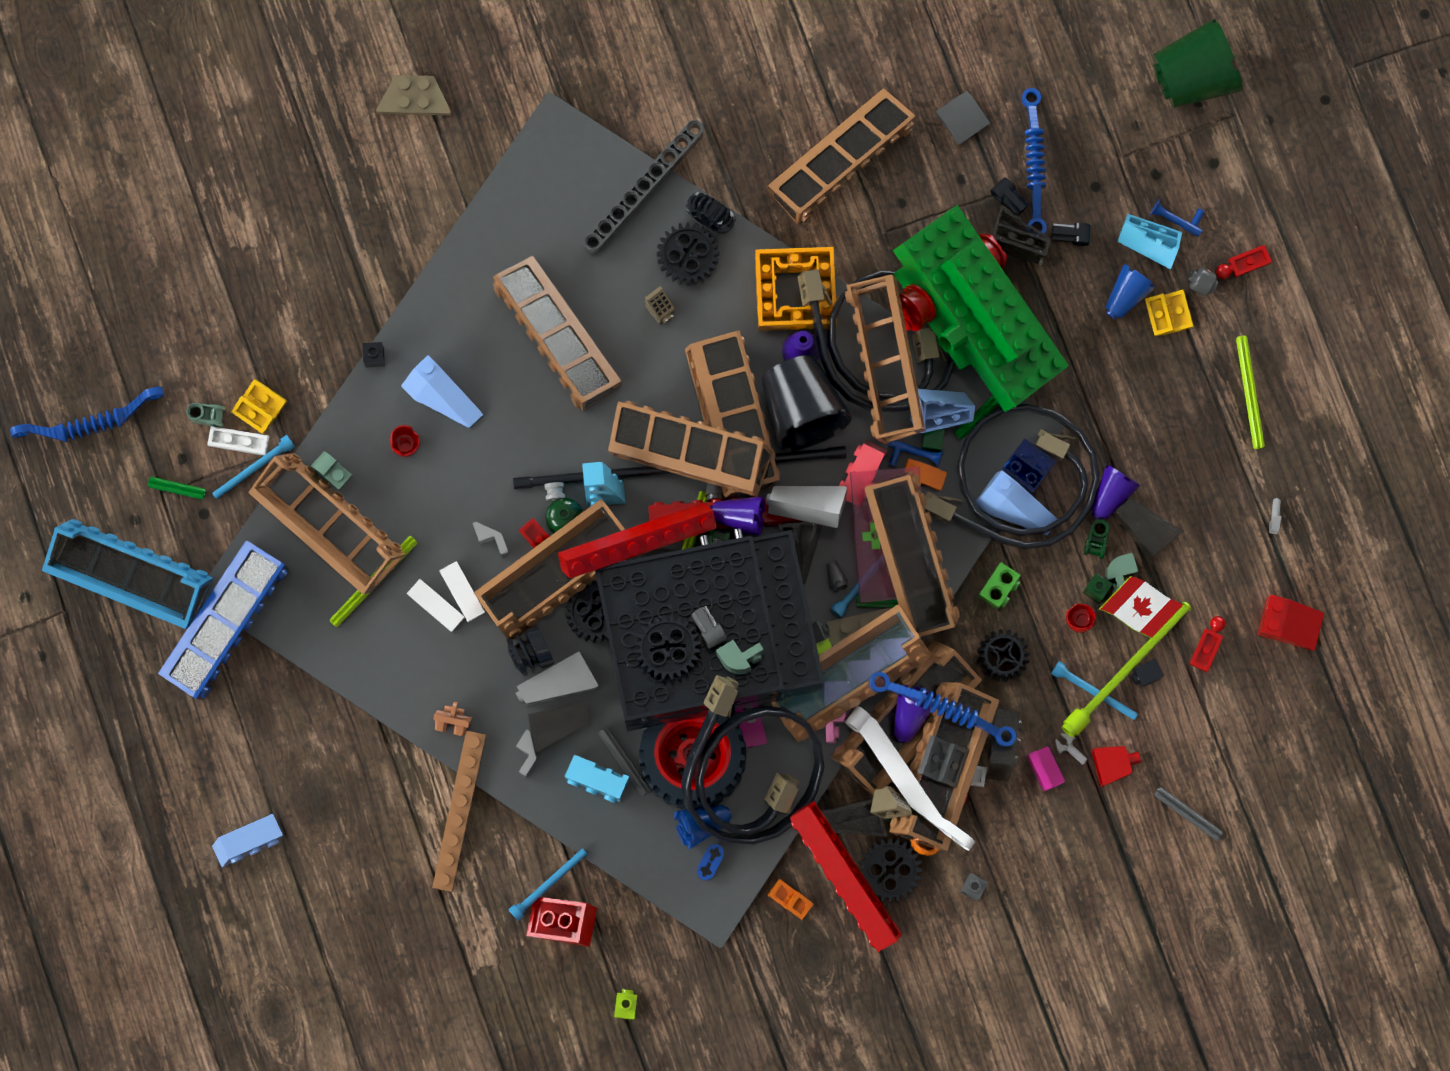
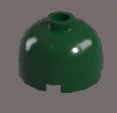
(561, 513)

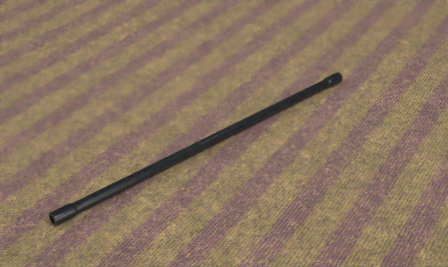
(529, 482)

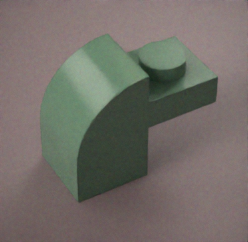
(331, 470)
(1119, 568)
(735, 660)

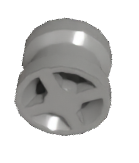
(554, 491)

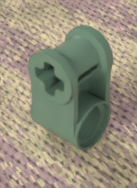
(207, 415)

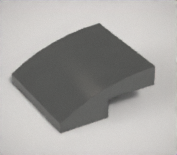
(962, 117)
(943, 761)

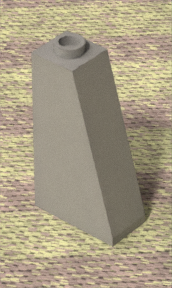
(808, 503)
(559, 681)

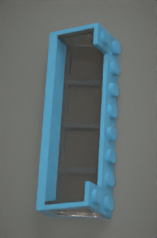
(126, 573)

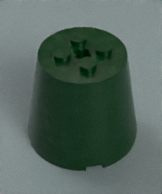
(1197, 67)

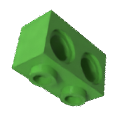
(996, 584)

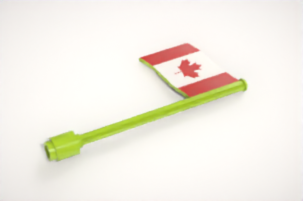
(1144, 611)

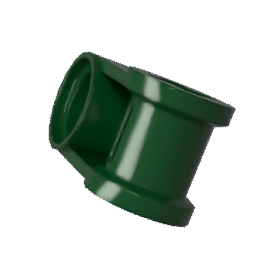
(1096, 542)

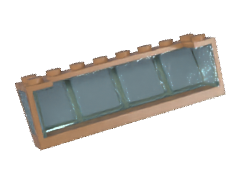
(882, 645)

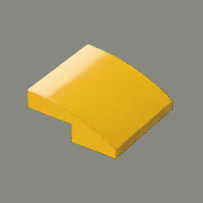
(1169, 313)
(259, 406)

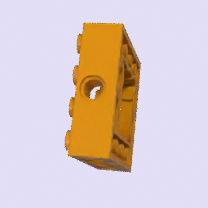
(791, 260)

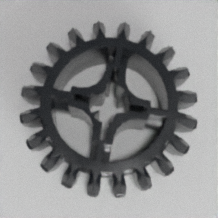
(710, 213)
(994, 670)

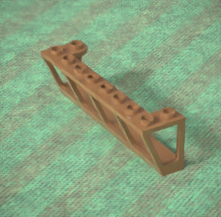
(853, 296)
(315, 539)

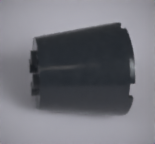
(803, 403)

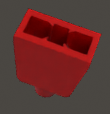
(1113, 763)

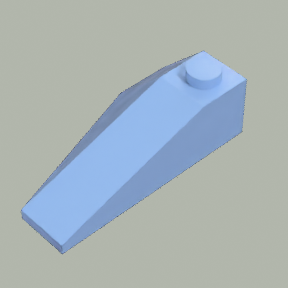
(435, 389)
(1012, 503)

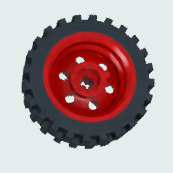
(662, 770)

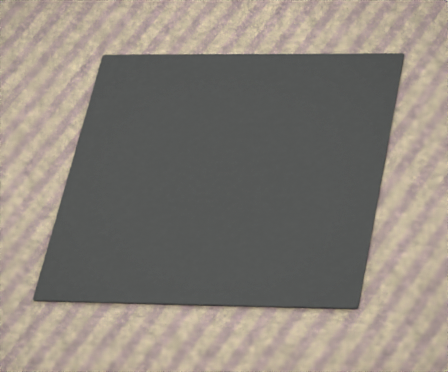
(408, 665)

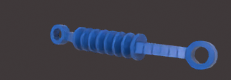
(1035, 147)
(119, 417)
(935, 703)

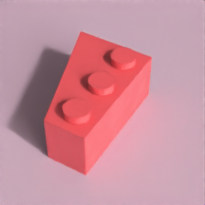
(868, 459)

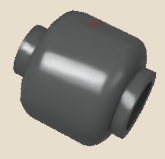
(1202, 281)

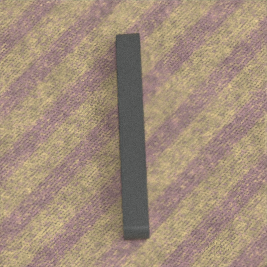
(646, 178)

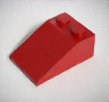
(1290, 622)
(562, 921)

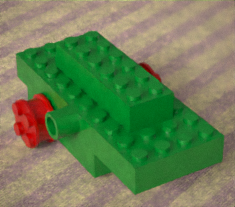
(977, 314)

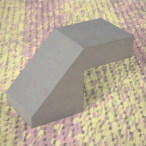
(487, 534)
(526, 745)

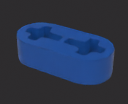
(706, 859)

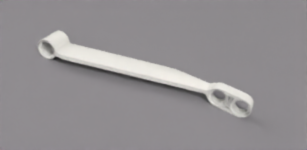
(868, 727)

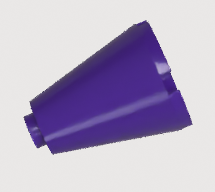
(800, 344)
(1112, 492)
(741, 514)
(909, 717)

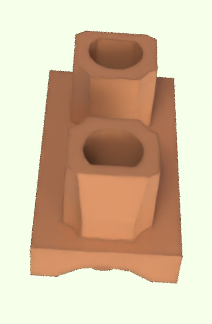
(443, 718)

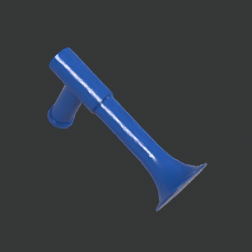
(1190, 227)
(900, 446)

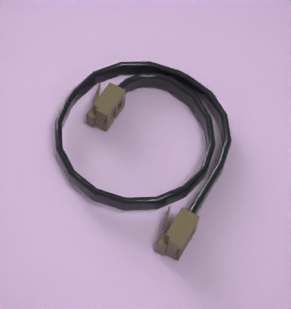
(924, 341)
(1052, 446)
(783, 788)

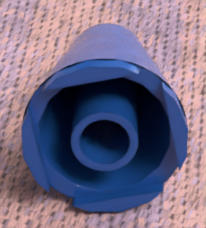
(1127, 292)
(690, 832)

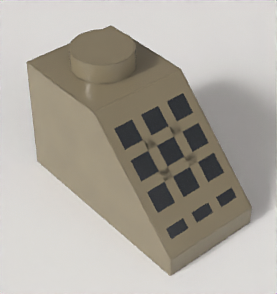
(660, 306)
(889, 804)

